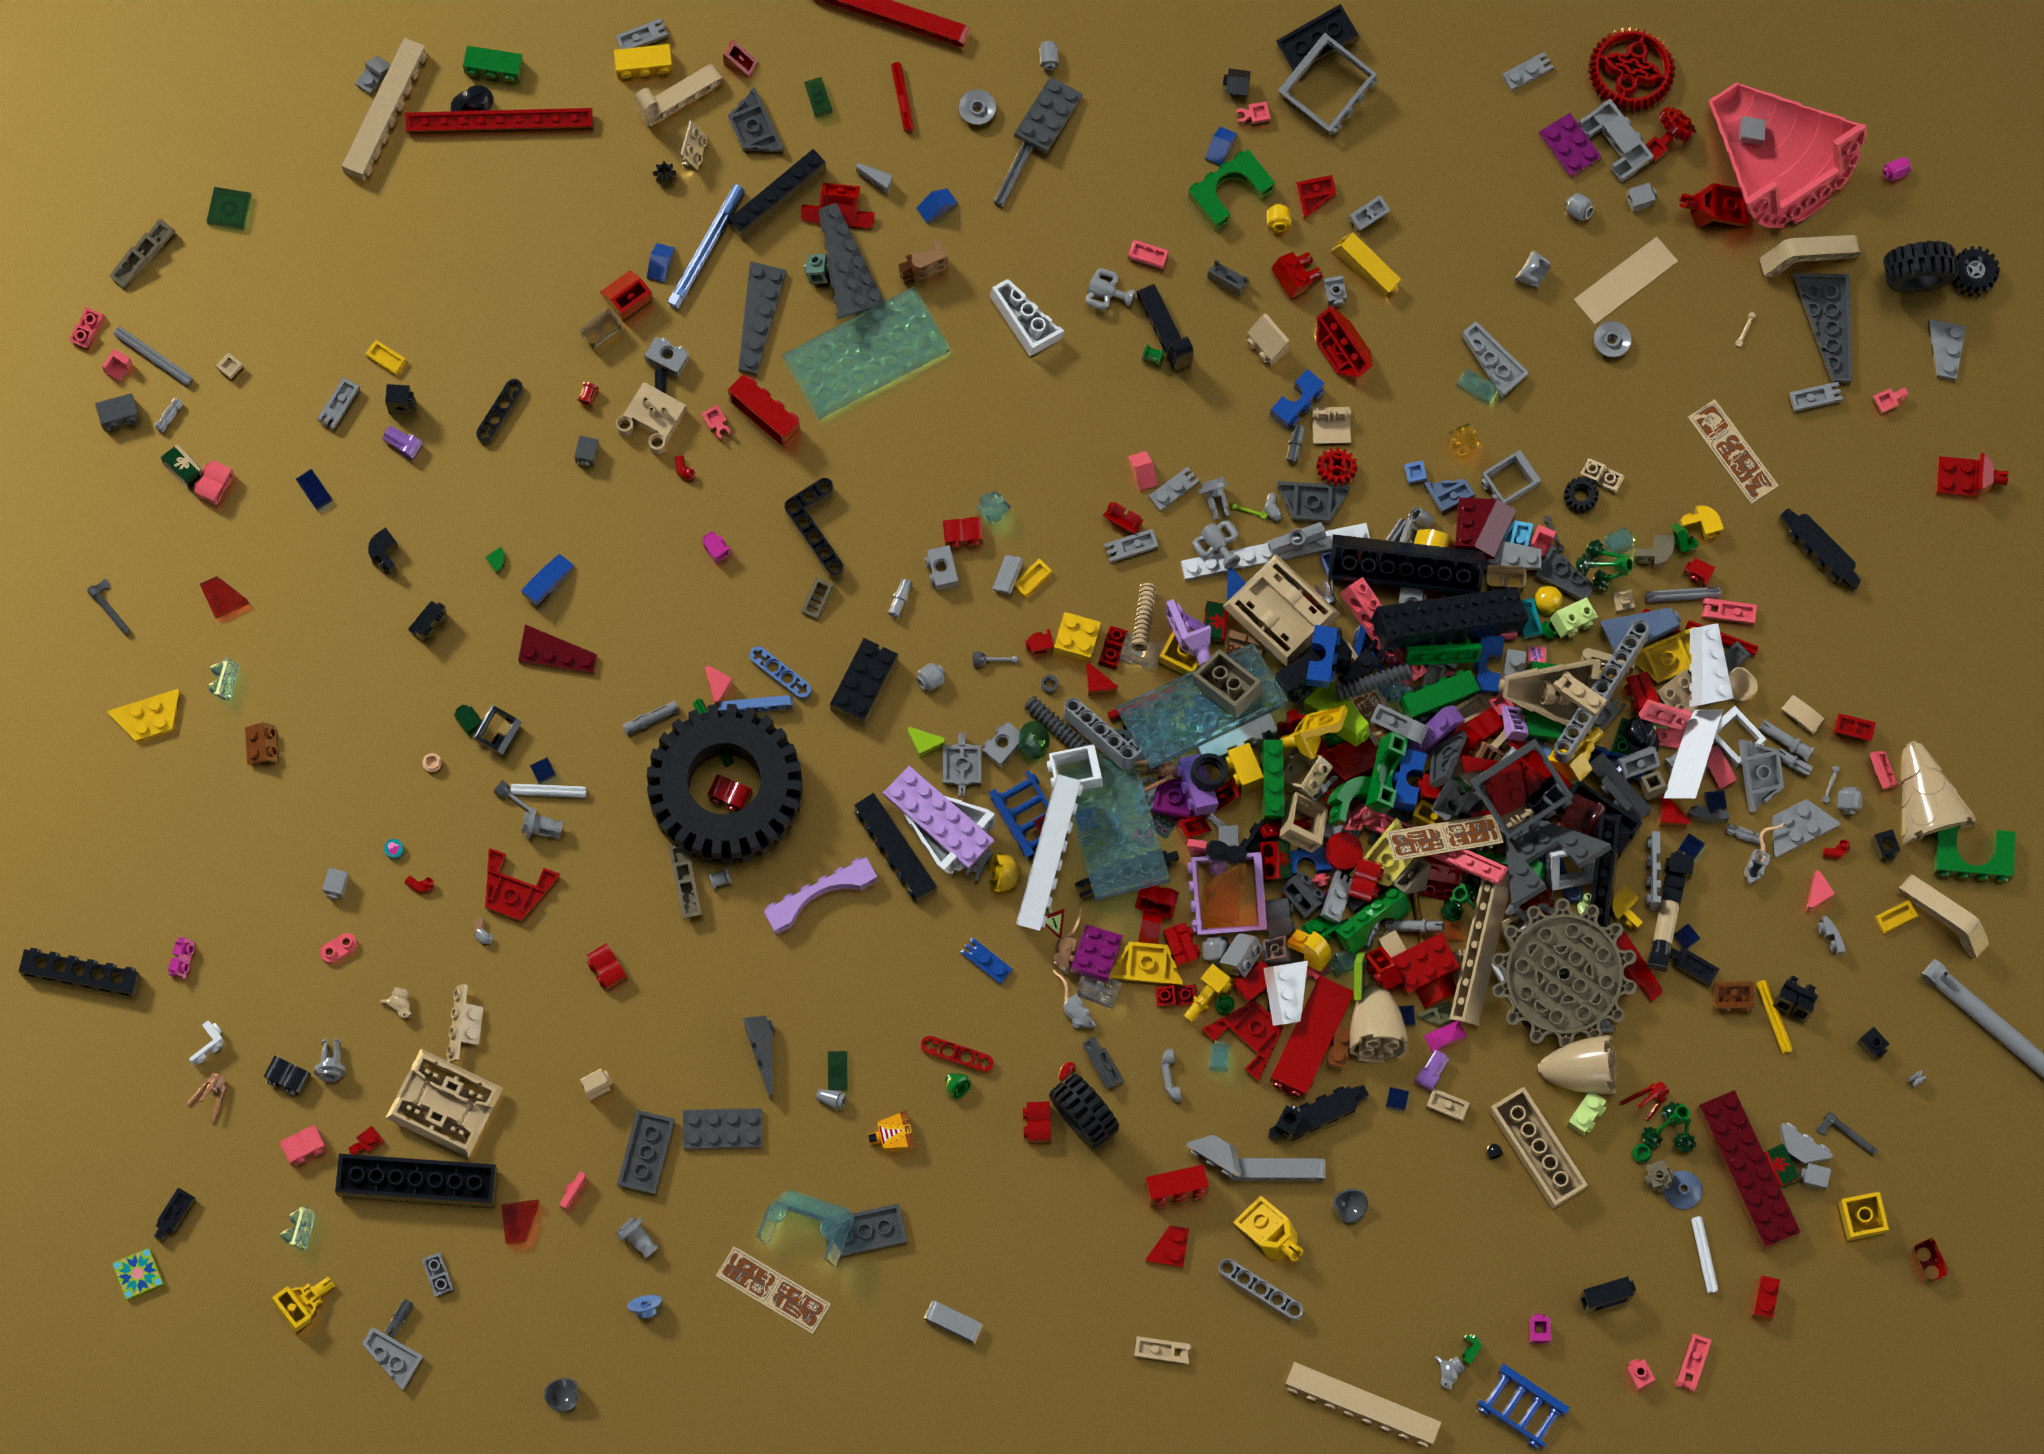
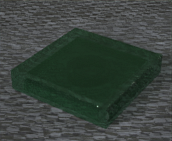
(229, 208)

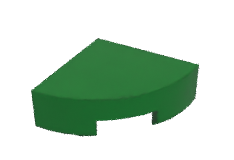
(496, 559)

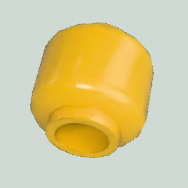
(1278, 218)

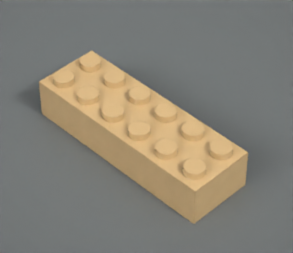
(1538, 1148)

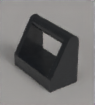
(503, 735)

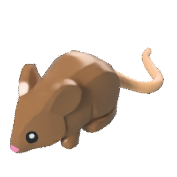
(1065, 949)

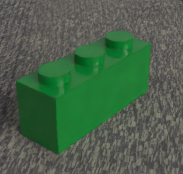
(492, 63)

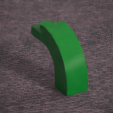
(1342, 796)

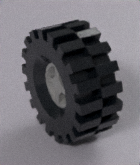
(1979, 263)

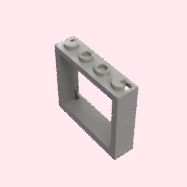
(1307, 62)

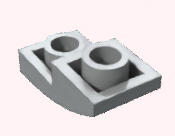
(1829, 930)
(437, 1274)

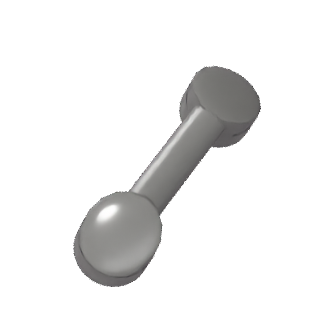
(1173, 1092)

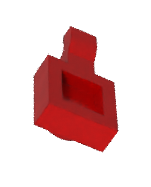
(1658, 146)
(367, 1140)

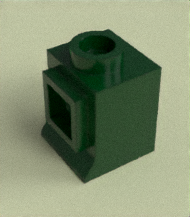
(467, 719)

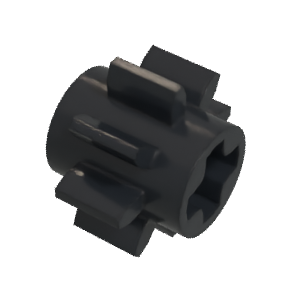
(669, 173)

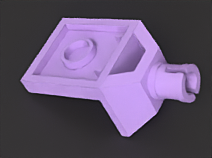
(1193, 643)

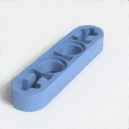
(778, 675)
(760, 704)

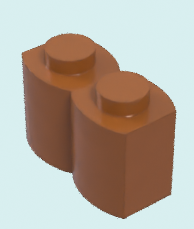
(1339, 1052)

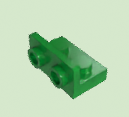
(1322, 926)

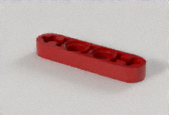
(956, 1056)

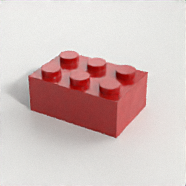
(1426, 963)
(1177, 1186)

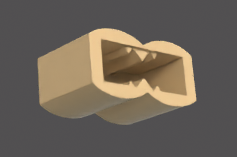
(596, 1084)

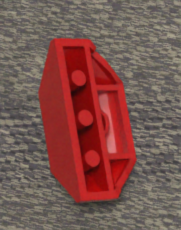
(1342, 344)

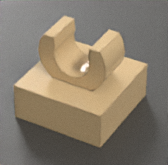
(1623, 601)

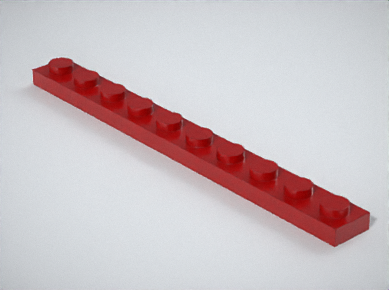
(499, 120)

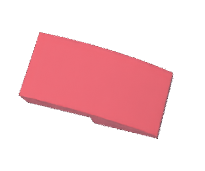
(87, 327)
(1720, 768)

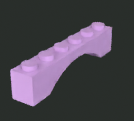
(856, 876)

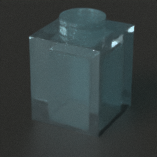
(1619, 541)
(1219, 1056)

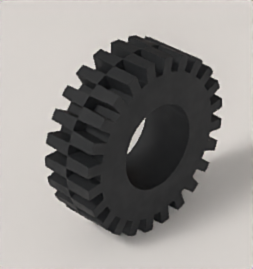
(724, 834)

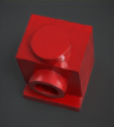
(1699, 572)
(1039, 643)

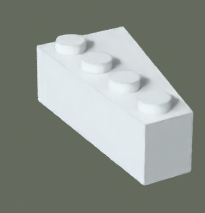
(1025, 319)
(1708, 667)
(1252, 733)

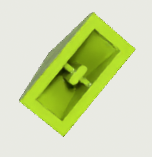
(925, 742)

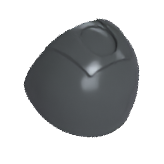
(1350, 1205)
(562, 1394)

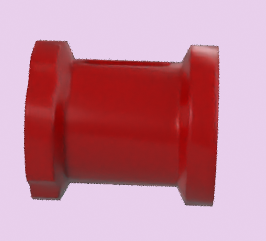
(588, 393)

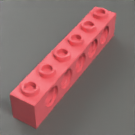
(1363, 605)

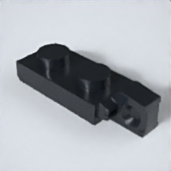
(1694, 965)
(173, 1213)

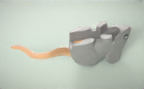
(1758, 859)
(1074, 1009)

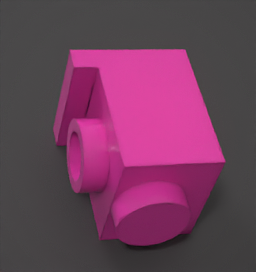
(715, 546)
(1544, 1322)

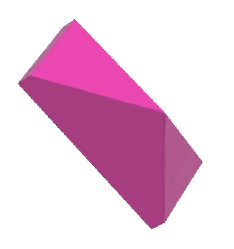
(1445, 1036)

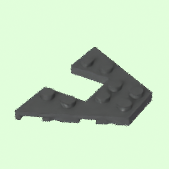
(1539, 841)

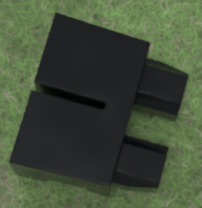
(1795, 996)

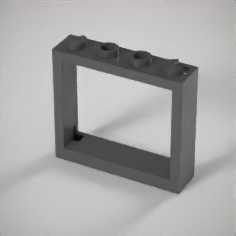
(1512, 758)

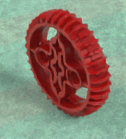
(1630, 60)

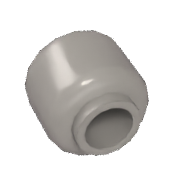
(1579, 207)
(930, 676)
(1849, 800)
(1214, 949)

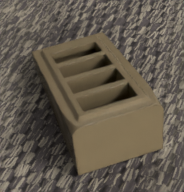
(818, 581)

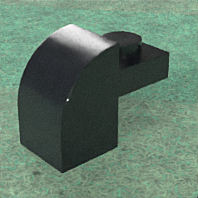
(379, 548)

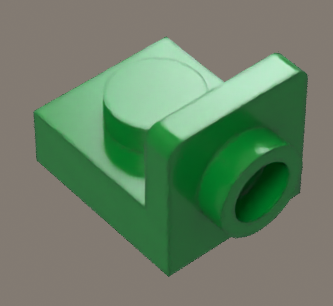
(1682, 538)
(1470, 1353)

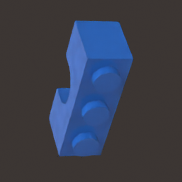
(1287, 411)
(1491, 650)
(1320, 672)
(1411, 766)
(1317, 858)

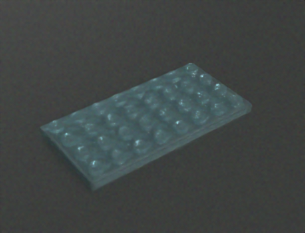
(866, 353)
(1183, 717)
(1116, 830)

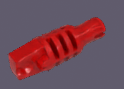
(1272, 830)

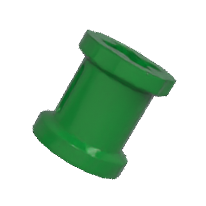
(1153, 355)

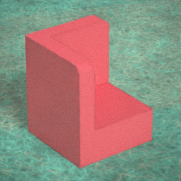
(117, 365)
(1543, 539)

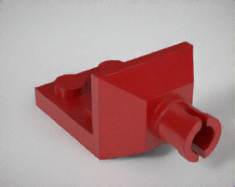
(1716, 204)
(1967, 476)

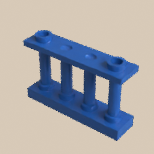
(1009, 815)
(1523, 1387)

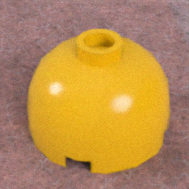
(1004, 872)

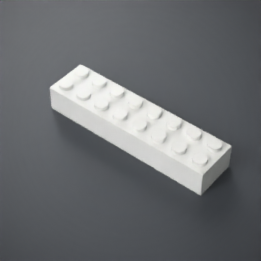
(1048, 852)

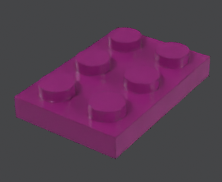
(1570, 145)
(1096, 953)

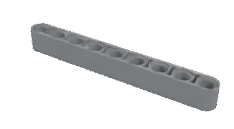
(1605, 683)

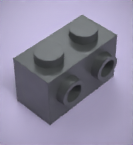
(1304, 894)

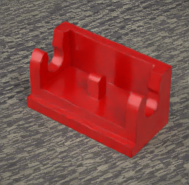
(1854, 727)

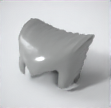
(1533, 270)

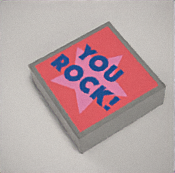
(1536, 654)

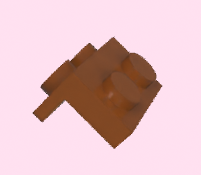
(261, 743)
(1734, 995)

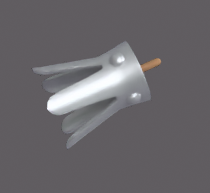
(1330, 597)

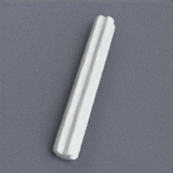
(548, 790)
(1704, 1254)

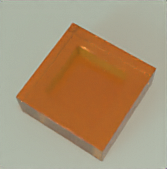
(1453, 931)

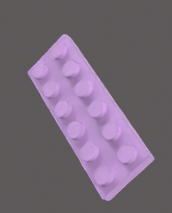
(938, 817)

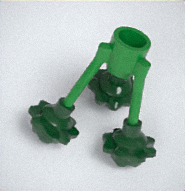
(1601, 580)
(1461, 895)
(1676, 1115)

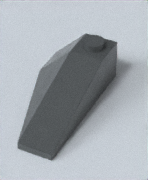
(761, 1039)

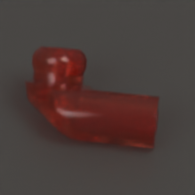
(1281, 730)

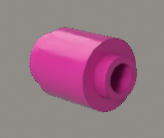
(1896, 169)

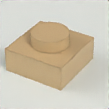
(229, 365)

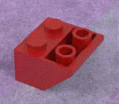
(627, 294)
(1442, 879)

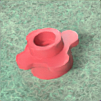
(1321, 879)

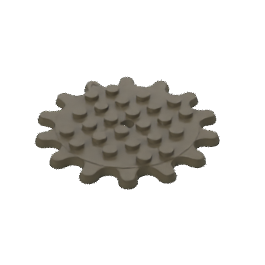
(1593, 968)

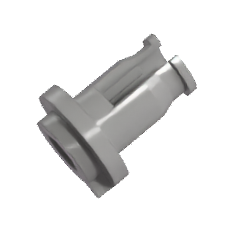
(1215, 489)
(540, 825)
(330, 1068)
(636, 1236)

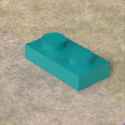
(1533, 625)

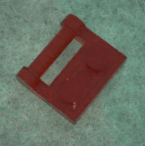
(1576, 812)

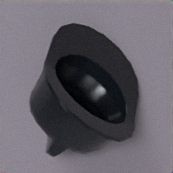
(473, 99)
(1640, 734)

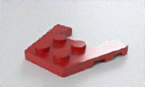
(1348, 759)
(1503, 790)
(510, 895)
(1254, 1028)

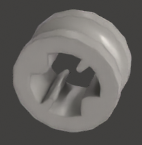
(1917, 1078)

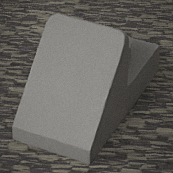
(373, 75)

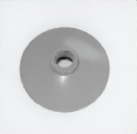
(975, 99)
(1615, 331)

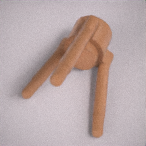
(1166, 769)
(213, 1083)

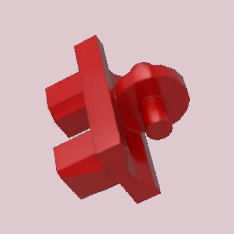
(1292, 720)

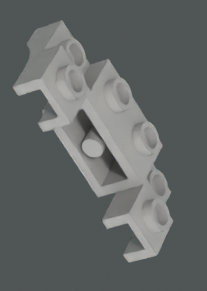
(1621, 136)

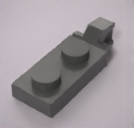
(1103, 1063)

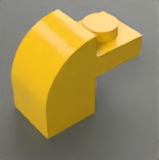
(1706, 519)
(1434, 538)
(1622, 906)
(1313, 946)

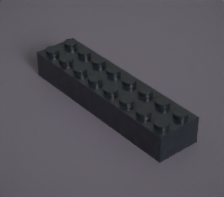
(1406, 564)
(1449, 619)
(416, 1180)

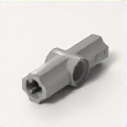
(1308, 536)

